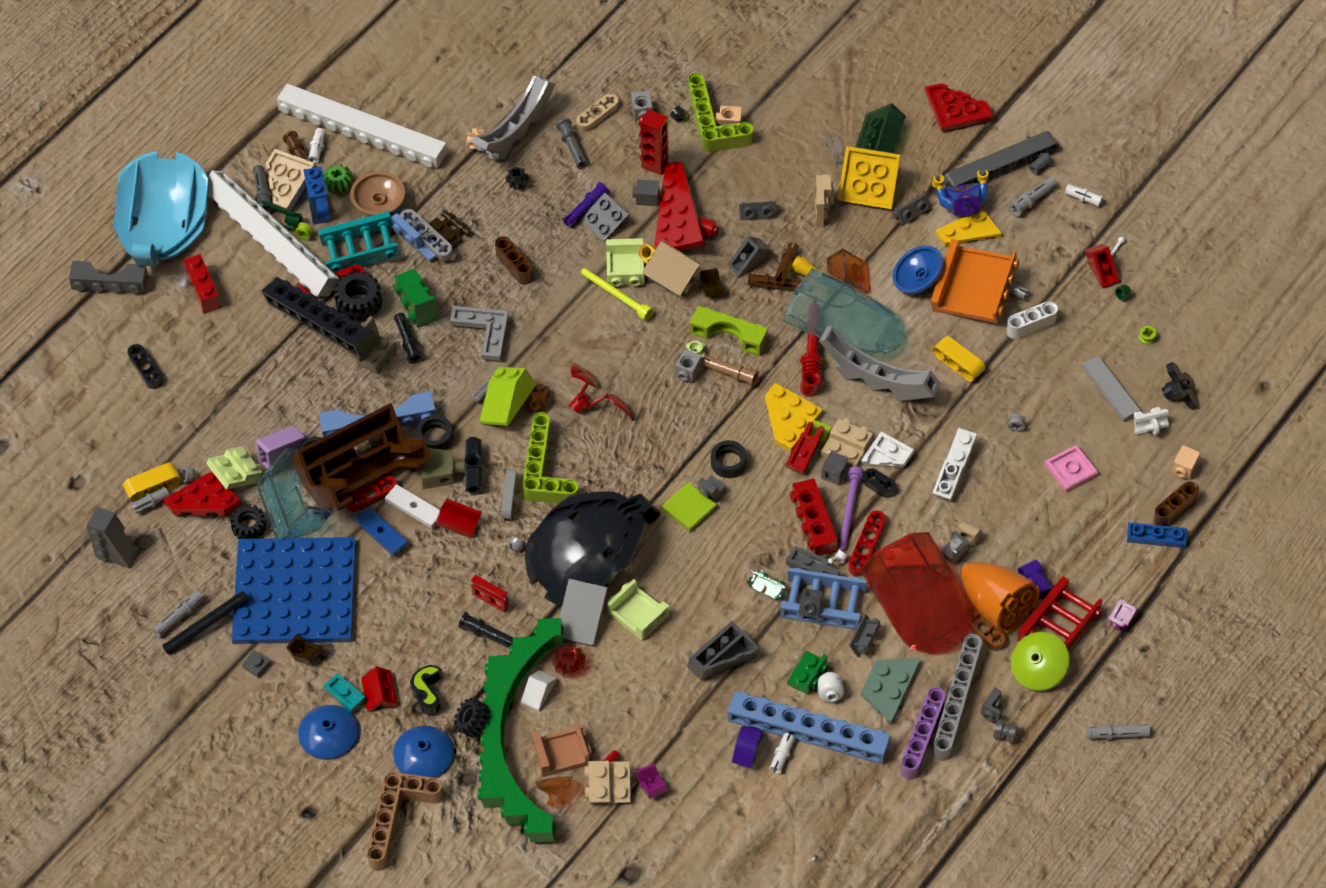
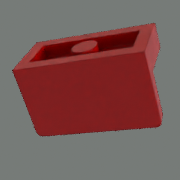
(458, 517)
(379, 688)

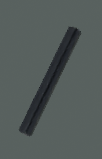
(205, 622)

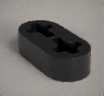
(878, 484)

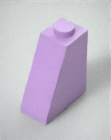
(274, 444)

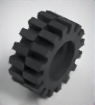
(248, 513)
(471, 717)

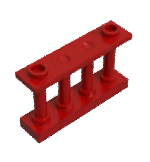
(1050, 603)

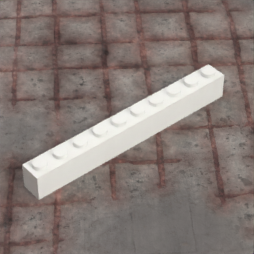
(362, 126)
(271, 234)

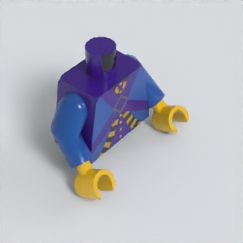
(962, 198)

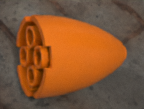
(999, 594)

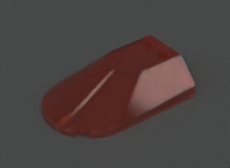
(919, 594)

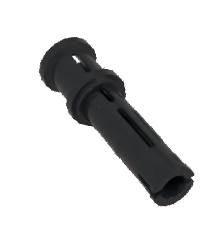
(409, 344)
(479, 627)

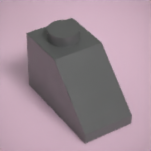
(749, 256)

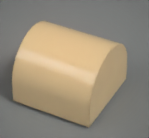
(969, 532)

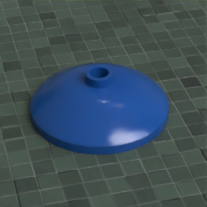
(918, 269)
(329, 741)
(427, 761)

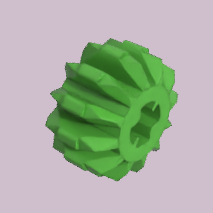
(337, 178)

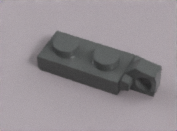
(811, 562)

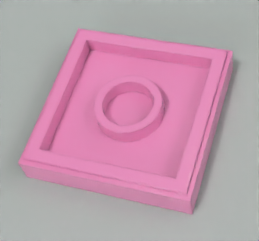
(1071, 468)

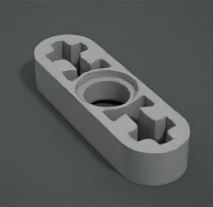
(509, 494)

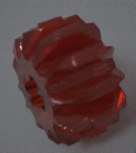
(568, 660)

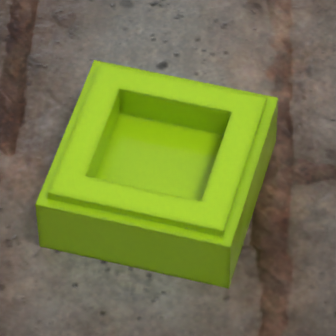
(826, 432)

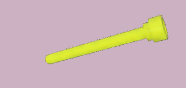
(643, 311)

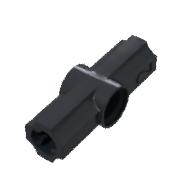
(473, 456)

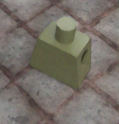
(440, 469)

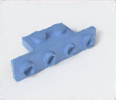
(411, 235)

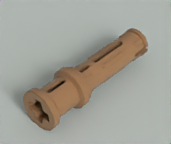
(737, 372)

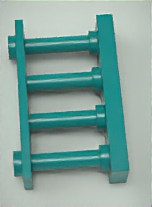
(357, 228)

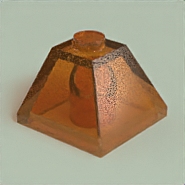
(849, 269)

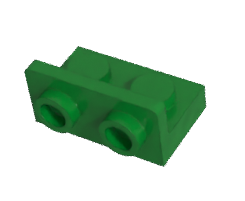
(808, 672)

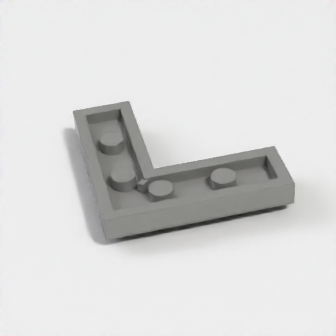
(492, 320)

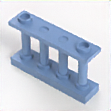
(827, 616)

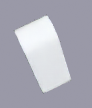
(1032, 320)

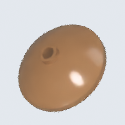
(374, 188)

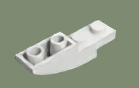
(955, 464)

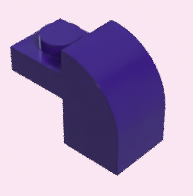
(747, 746)

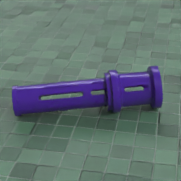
(586, 204)

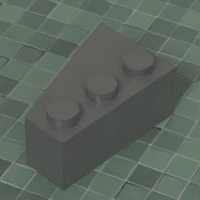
(109, 539)
(722, 652)

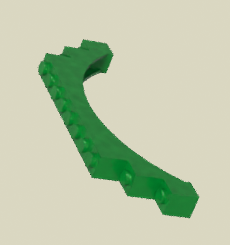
(503, 679)

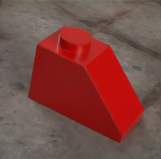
(1102, 264)

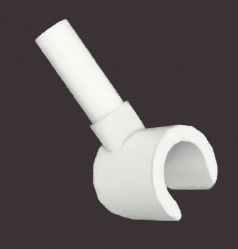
(840, 557)

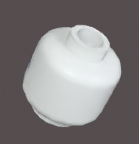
(830, 687)

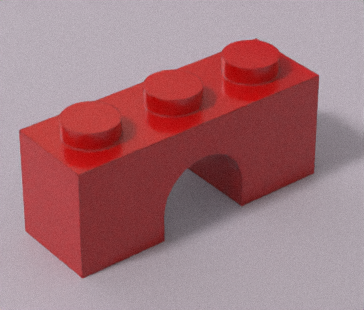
(202, 282)

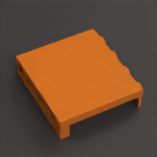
(974, 283)

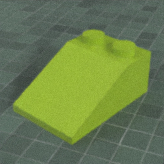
(506, 395)

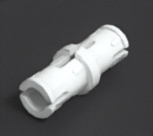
(316, 145)
(1072, 191)
(782, 753)

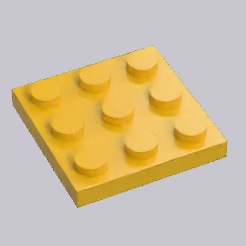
(869, 177)

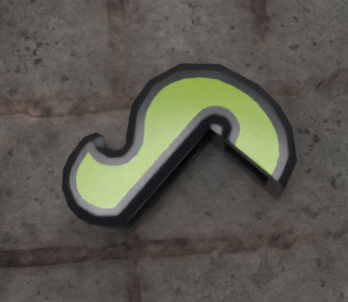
(422, 691)

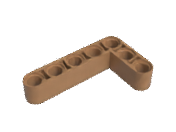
(390, 812)

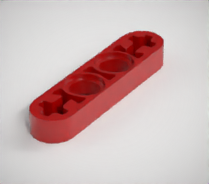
(864, 542)

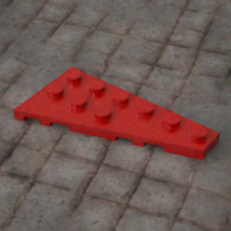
(677, 211)

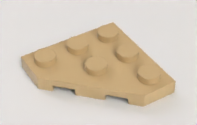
(286, 177)

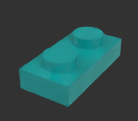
(344, 693)

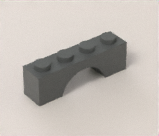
(129, 280)

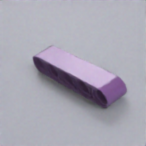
(922, 741)

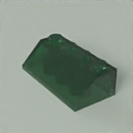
(881, 129)

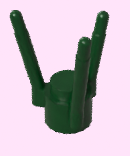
(291, 218)

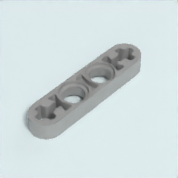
(428, 233)

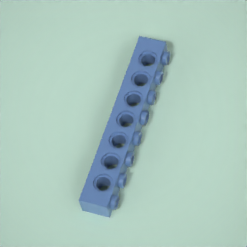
(814, 735)

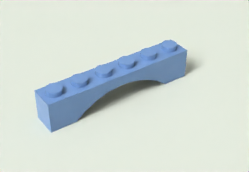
(409, 413)

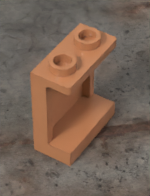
(561, 750)

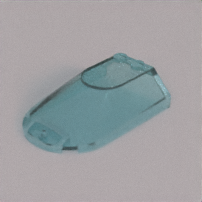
(858, 318)

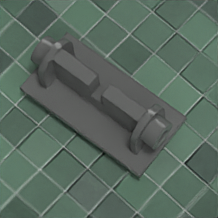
(758, 210)
(912, 210)
(861, 641)

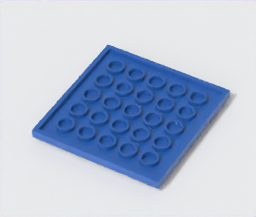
(294, 590)

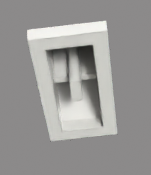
(537, 690)

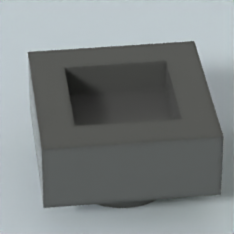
(256, 663)

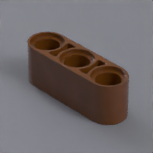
(513, 260)
(1178, 497)

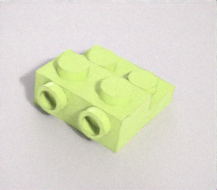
(235, 468)

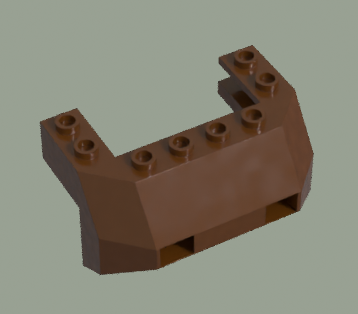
(335, 468)

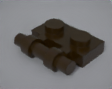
(446, 232)

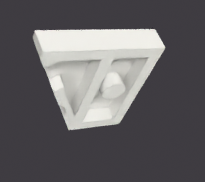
(887, 452)

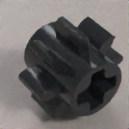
(517, 178)

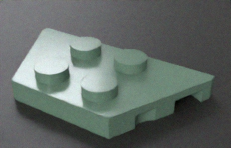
(889, 684)

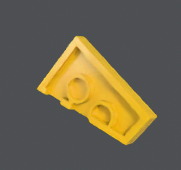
(968, 228)

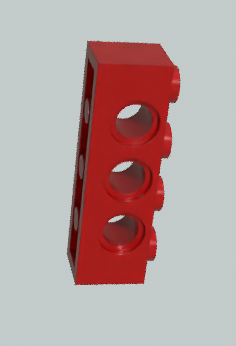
(654, 141)
(818, 543)

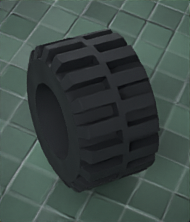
(354, 285)

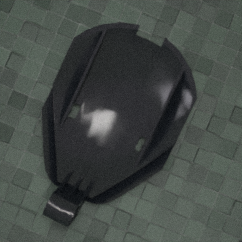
(574, 546)

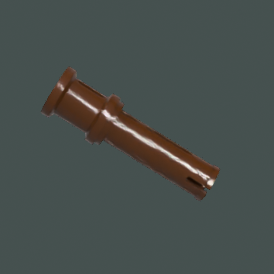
(295, 146)

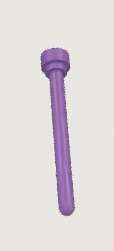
(855, 476)

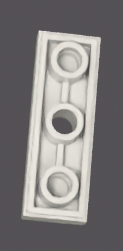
(412, 506)

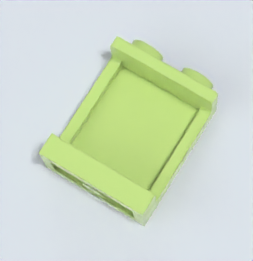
(624, 263)
(637, 610)

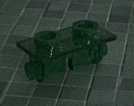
(774, 588)

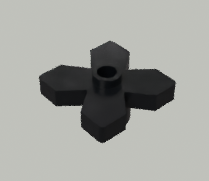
(1179, 386)

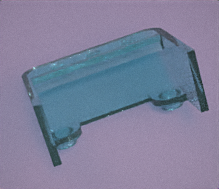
(284, 502)

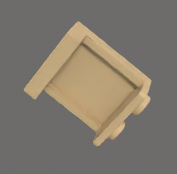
(671, 268)

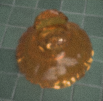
(555, 787)

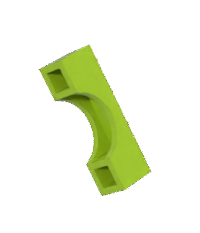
(709, 322)

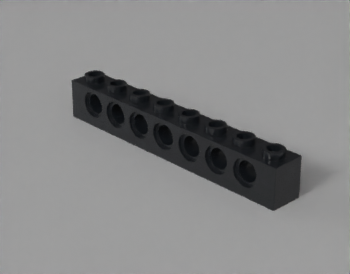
(319, 317)

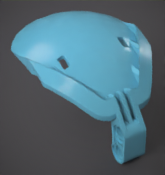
(161, 197)

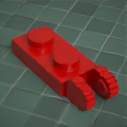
(804, 449)

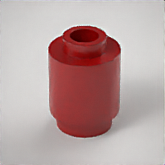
(709, 227)

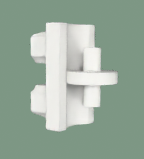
(1151, 421)

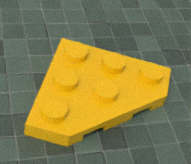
(789, 415)

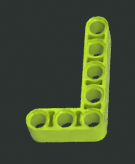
(712, 136)
(537, 464)

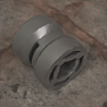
(1005, 730)

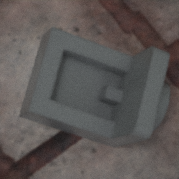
(711, 487)

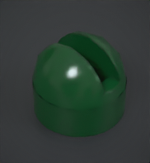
(1123, 292)

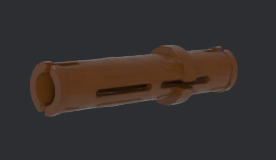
(787, 260)
(768, 281)

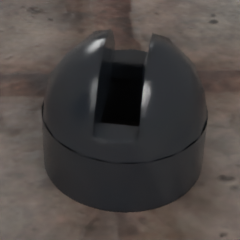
(678, 113)

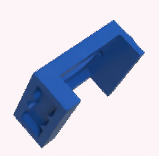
(317, 195)

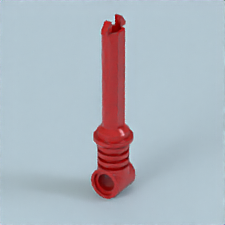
(811, 364)

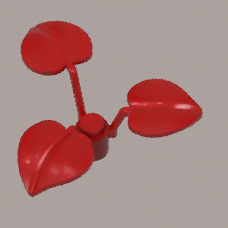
(582, 399)

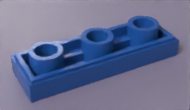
(380, 531)
(1156, 535)

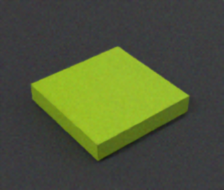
(688, 507)

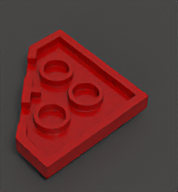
(956, 108)
(203, 497)

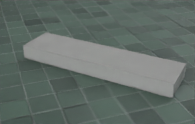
(1110, 388)

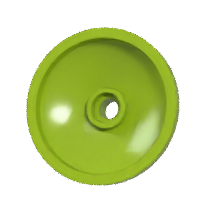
(1048, 669)

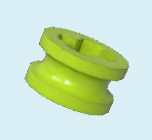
(304, 231)
(1147, 340)

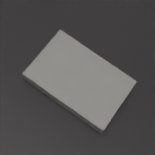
(582, 611)

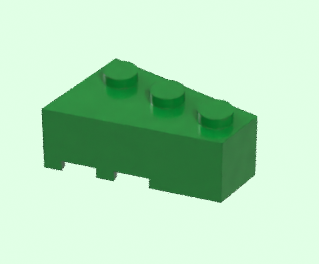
(415, 298)

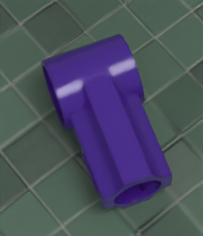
(1034, 572)

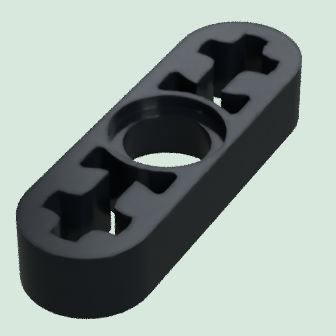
(145, 373)

